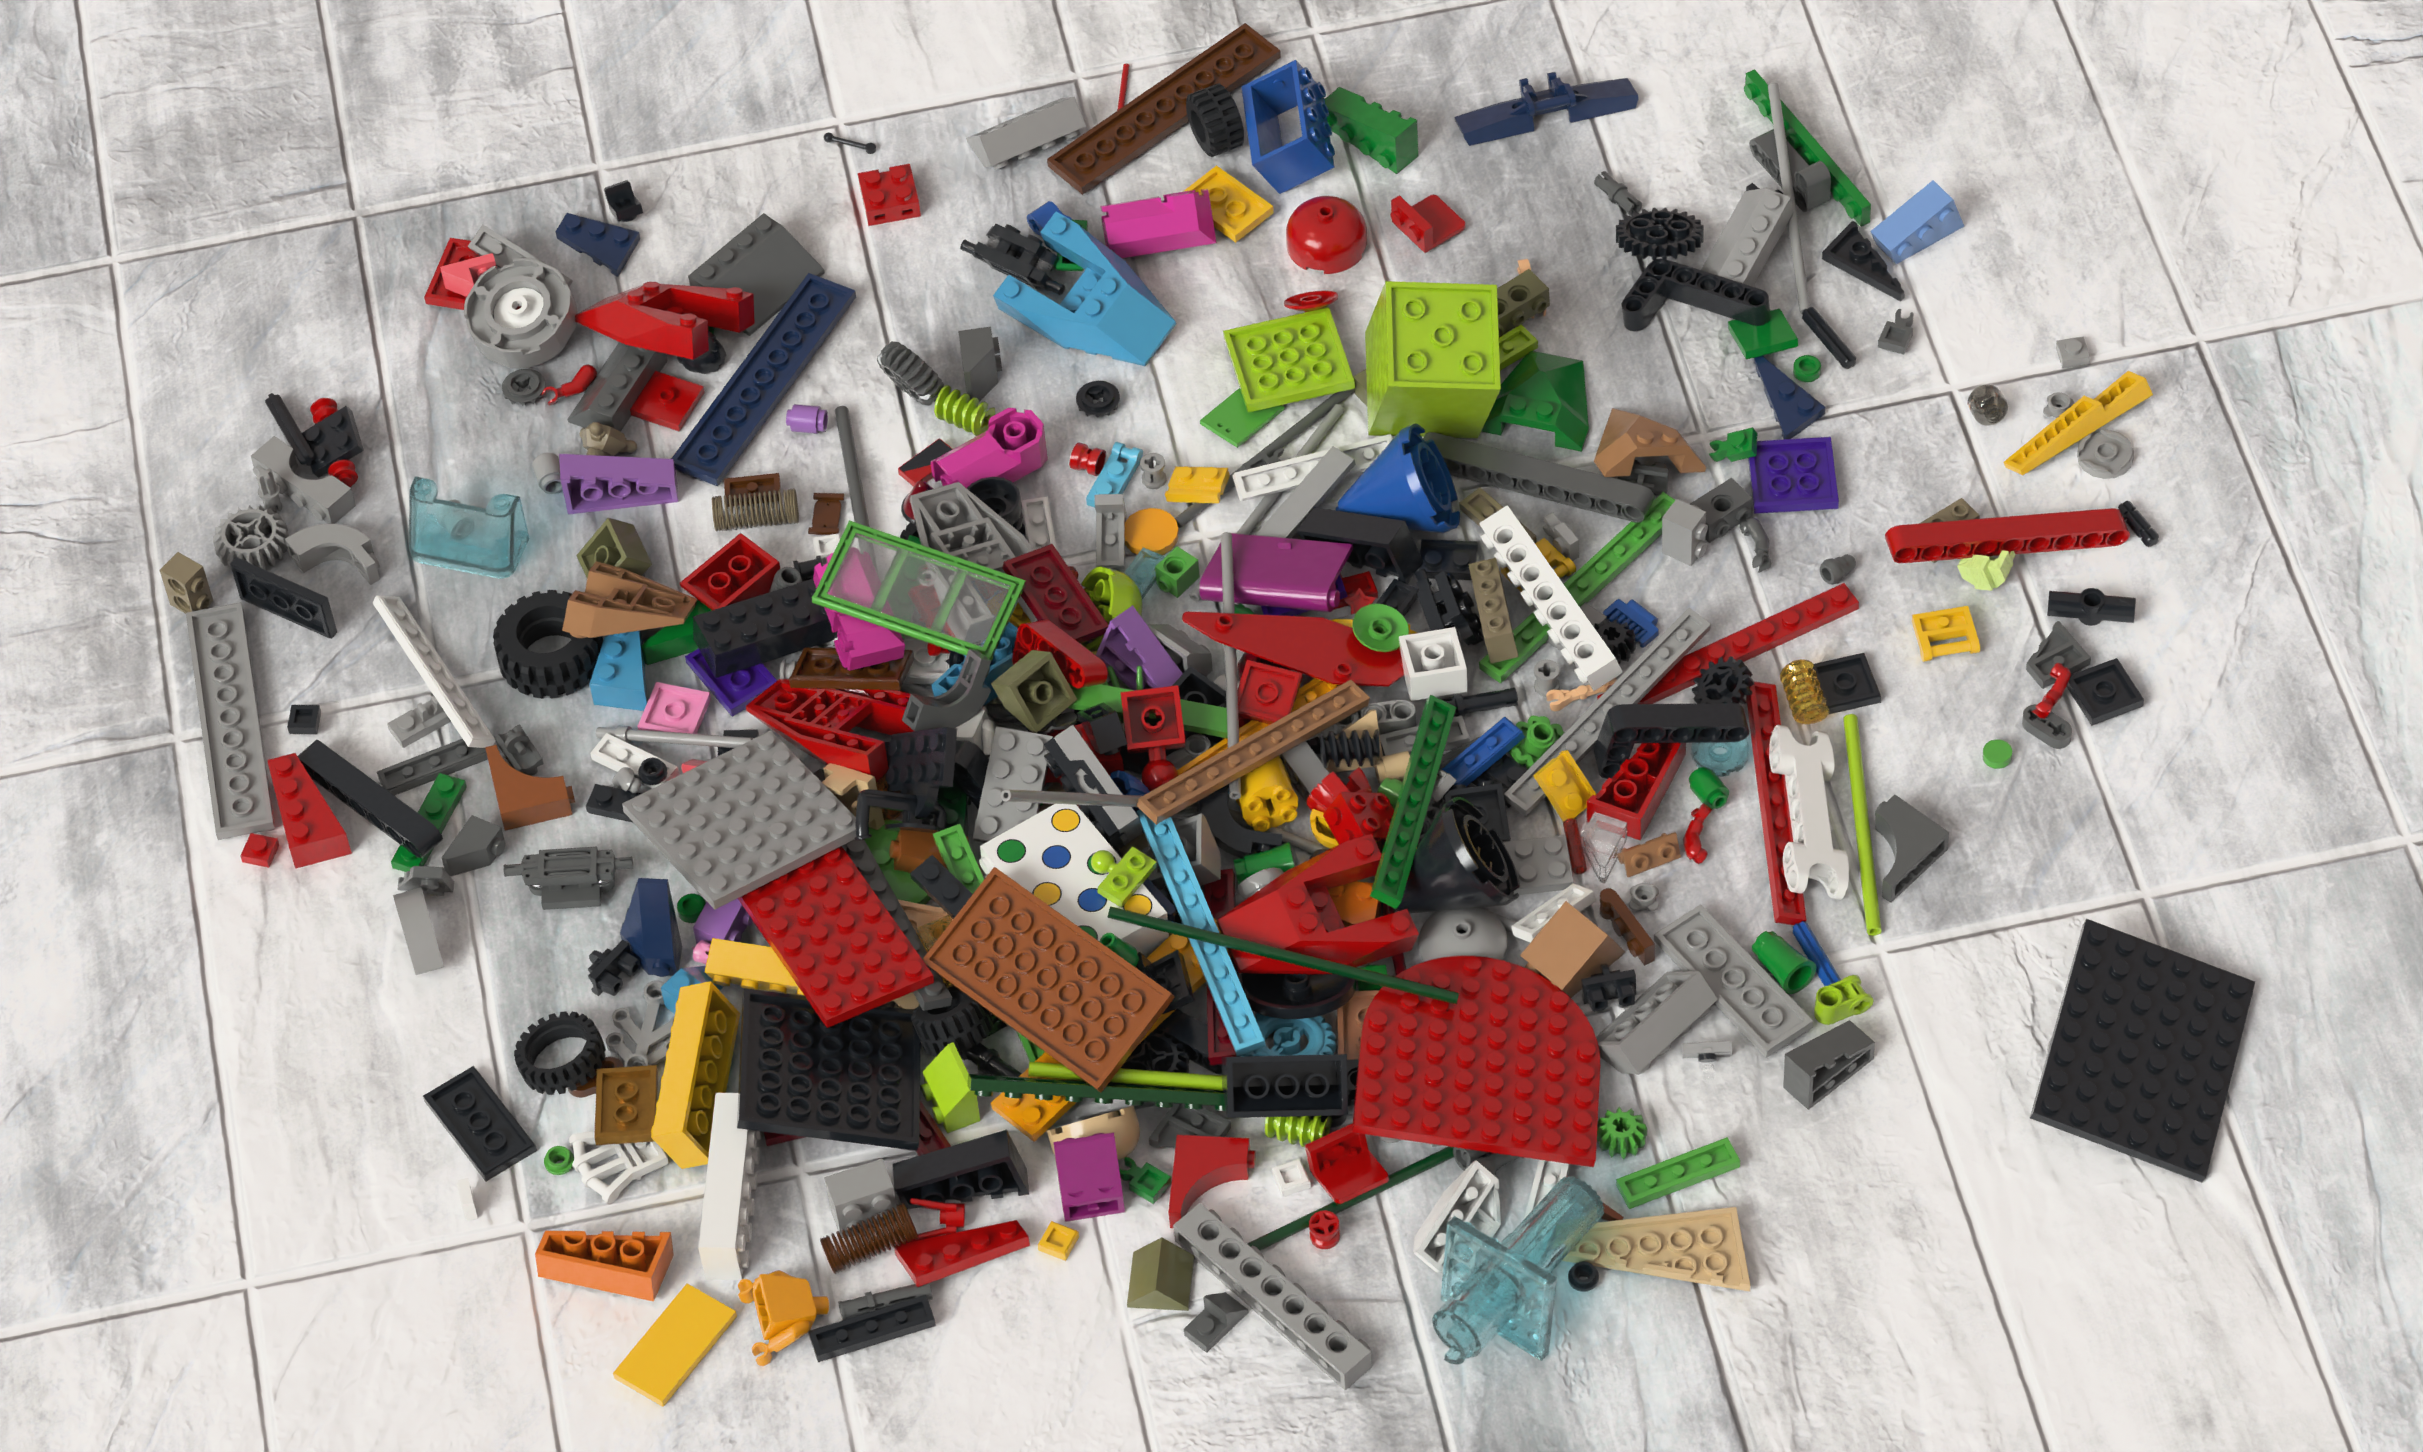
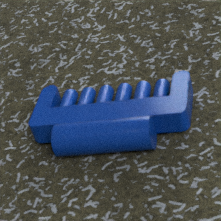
(1637, 616)

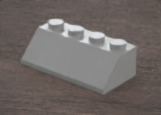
(1027, 132)
(1750, 236)
(1655, 1021)

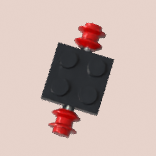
(333, 441)

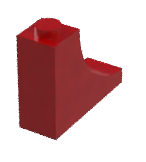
(1203, 1164)

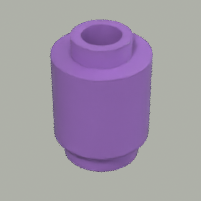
(807, 419)

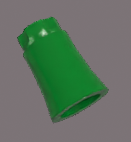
(1278, 857)
(1784, 962)

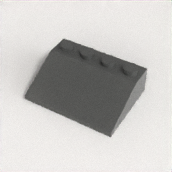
(761, 262)

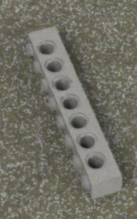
(1342, 1366)

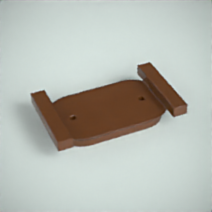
(826, 513)

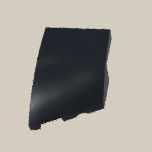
(1170, 974)

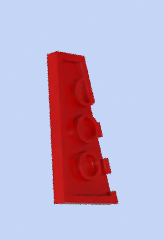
(954, 1252)

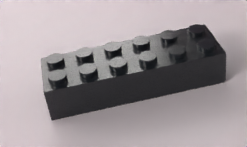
(761, 629)

